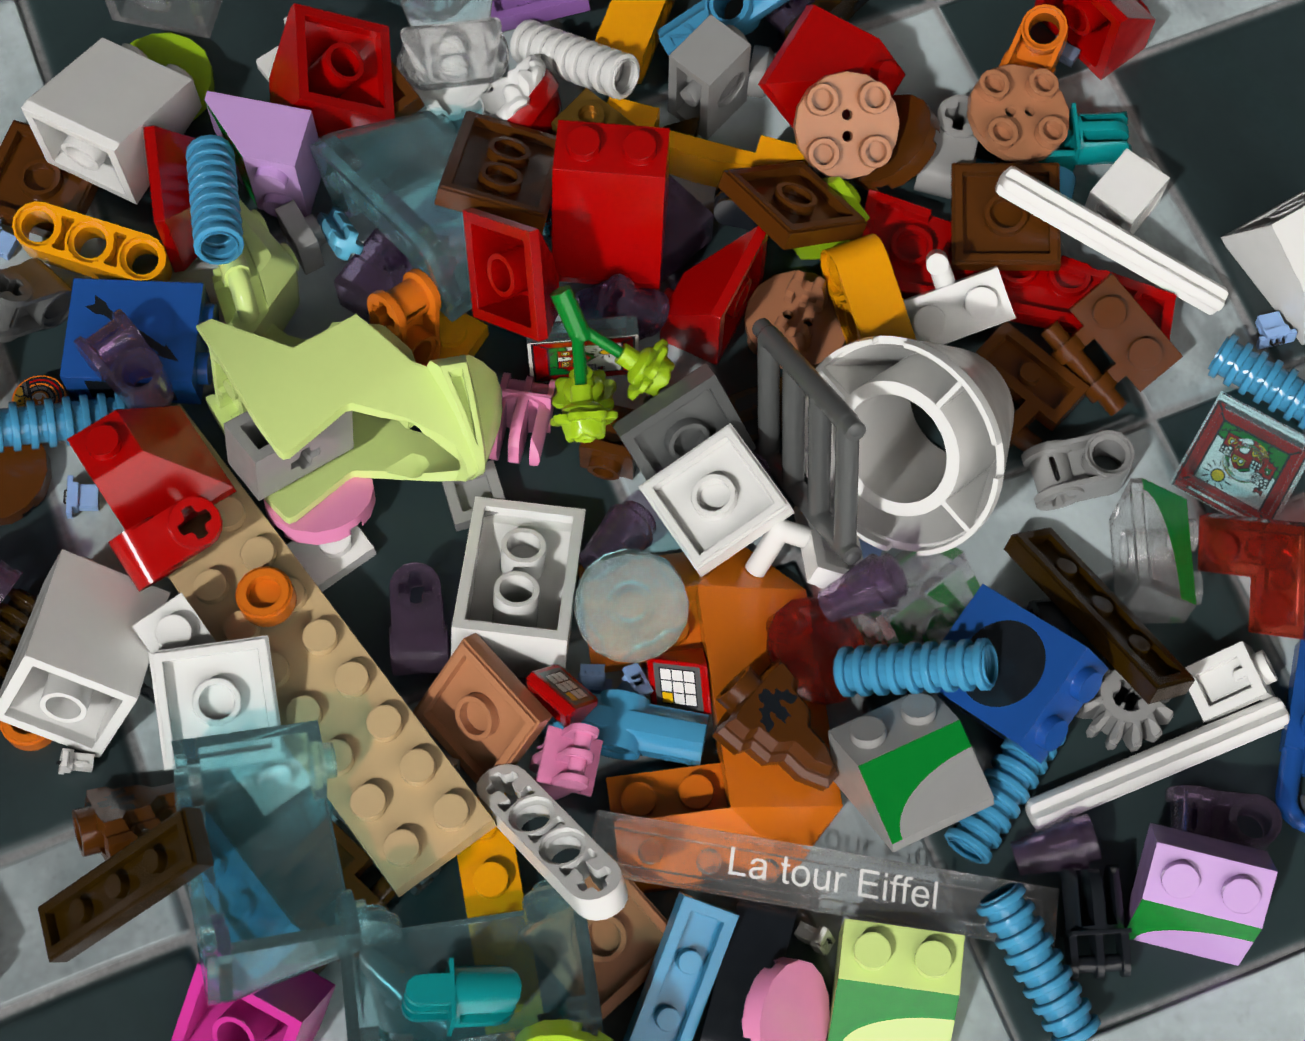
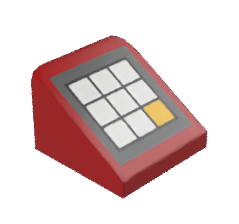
(680, 680)
(561, 694)

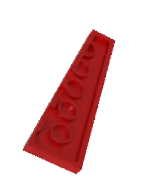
(1035, 296)

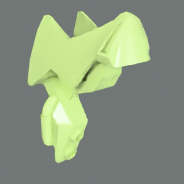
(306, 384)

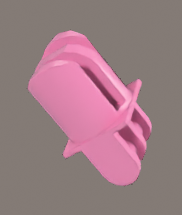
(526, 410)
(567, 760)

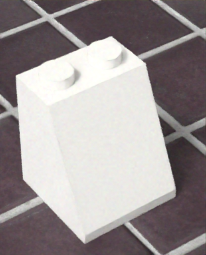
(96, 113)
(1274, 258)
(79, 655)

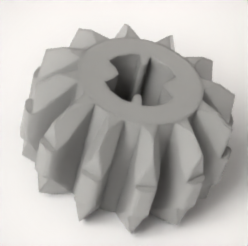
(1117, 723)

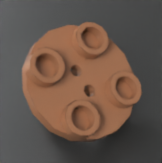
(1014, 91)
(871, 124)
(805, 300)

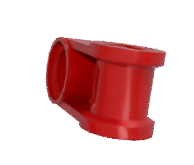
(157, 543)

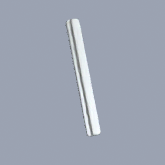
(1111, 240)
(1158, 762)

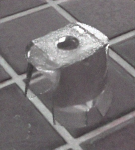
(452, 44)

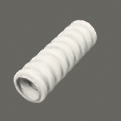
(577, 58)

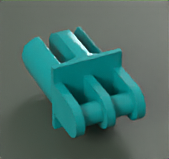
(1092, 139)
(463, 996)

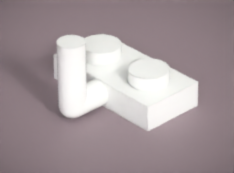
(957, 306)
(820, 561)

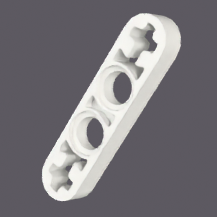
(556, 835)

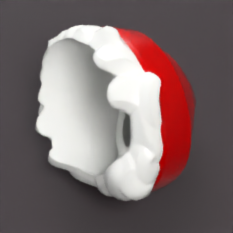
(525, 96)

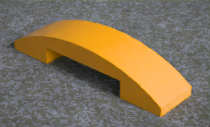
(703, 159)

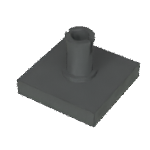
(678, 421)

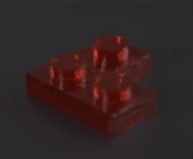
(1269, 554)

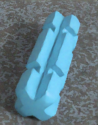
(340, 233)

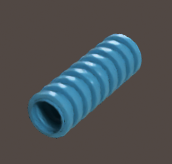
(214, 200)
(1260, 378)
(51, 420)
(916, 667)
(1009, 780)
(1038, 964)

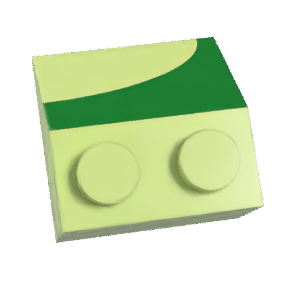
(894, 983)

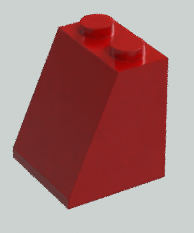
(609, 202)

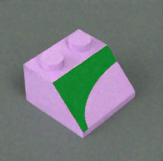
(269, 149)
(1199, 894)

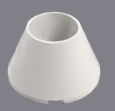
(907, 486)

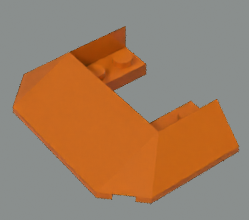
(738, 793)

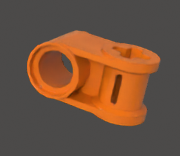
(1030, 53)
(411, 314)

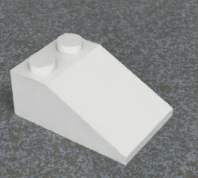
(520, 582)

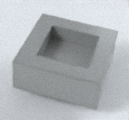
(302, 236)
(462, 494)

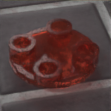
(808, 647)

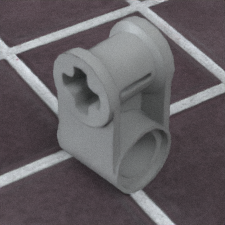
(951, 147)
(1067, 472)

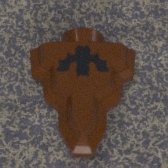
(774, 725)
(120, 816)

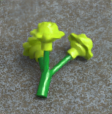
(587, 394)

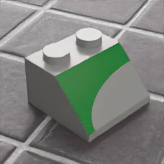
(909, 769)

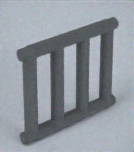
(789, 467)

